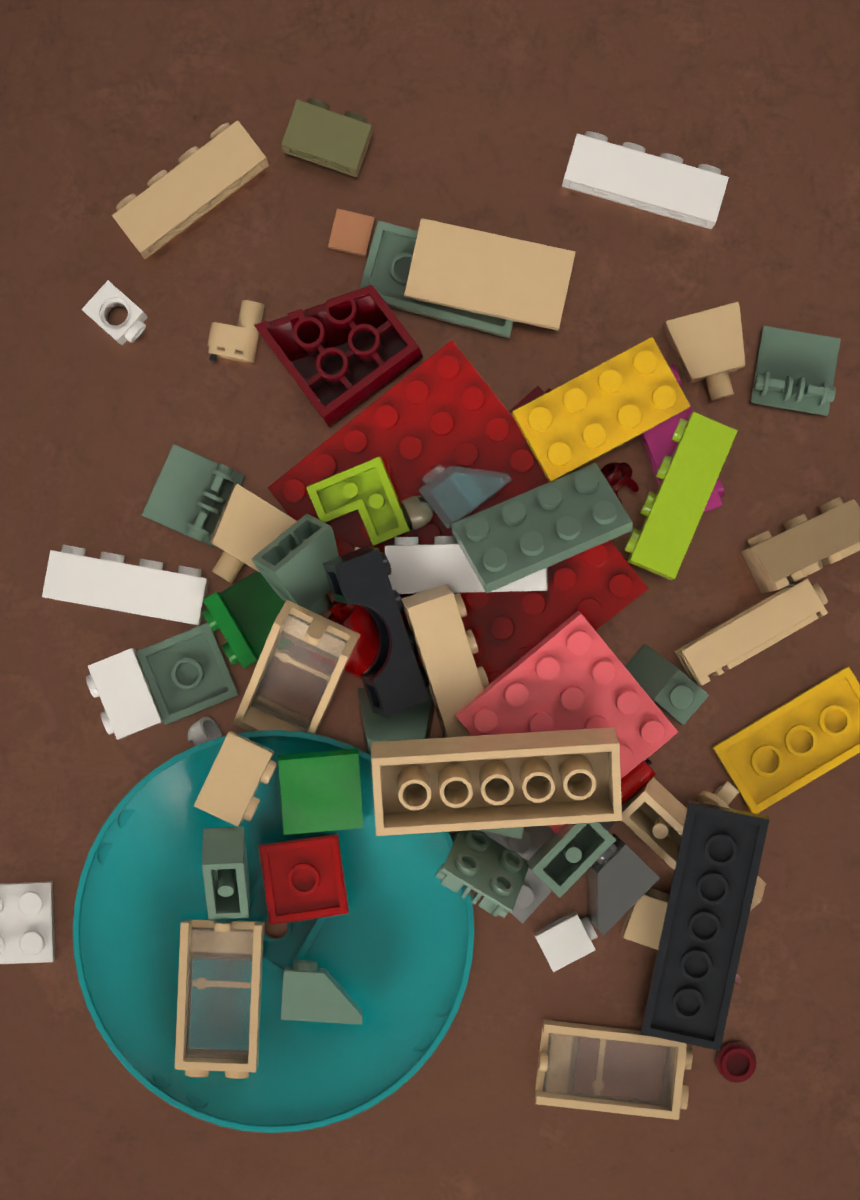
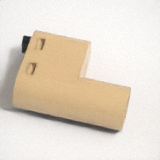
(237, 341)

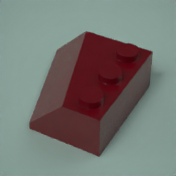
(342, 350)

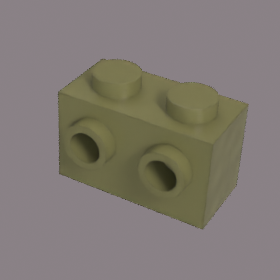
(327, 137)

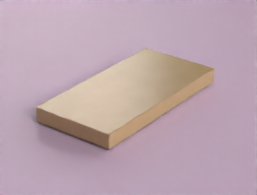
(489, 274)

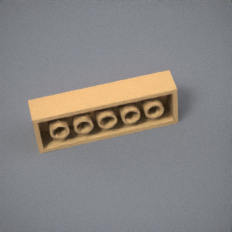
(496, 781)

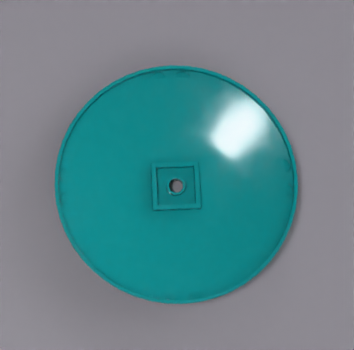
(396, 952)

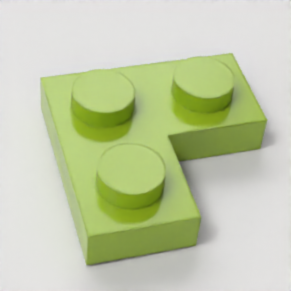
(366, 490)

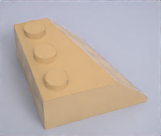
(804, 545)

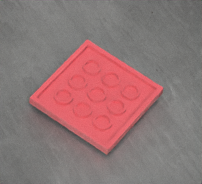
(571, 685)

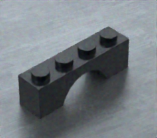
(394, 677)

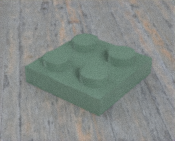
(187, 673)

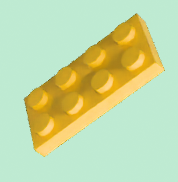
(601, 409)
(794, 742)

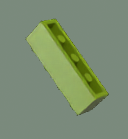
(681, 496)

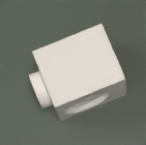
(101, 305)
(566, 940)

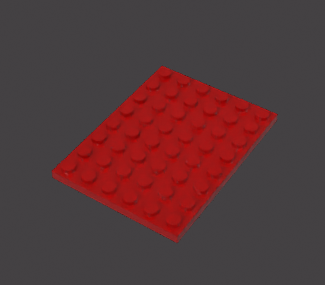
(455, 419)

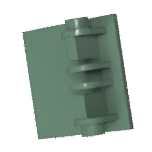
(795, 371)
(191, 494)
(486, 869)

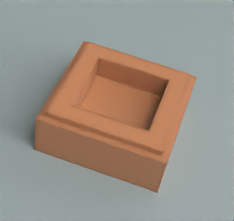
(351, 232)

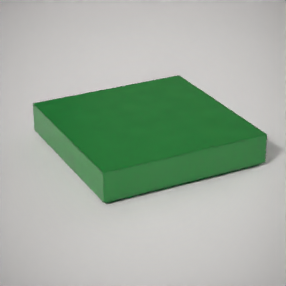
(320, 791)

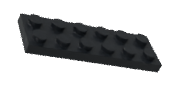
(704, 925)

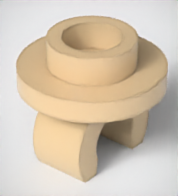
(721, 796)

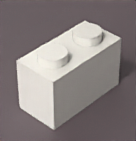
(124, 694)

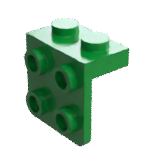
(244, 617)

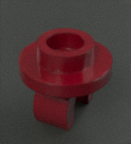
(619, 475)

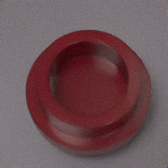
(736, 1062)

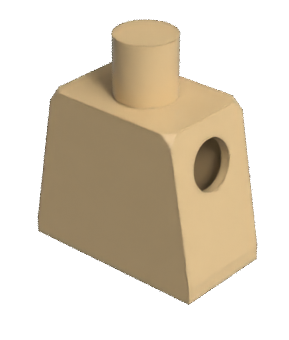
(708, 347)
(244, 530)

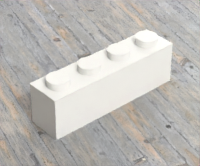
(645, 180)
(428, 566)
(126, 587)

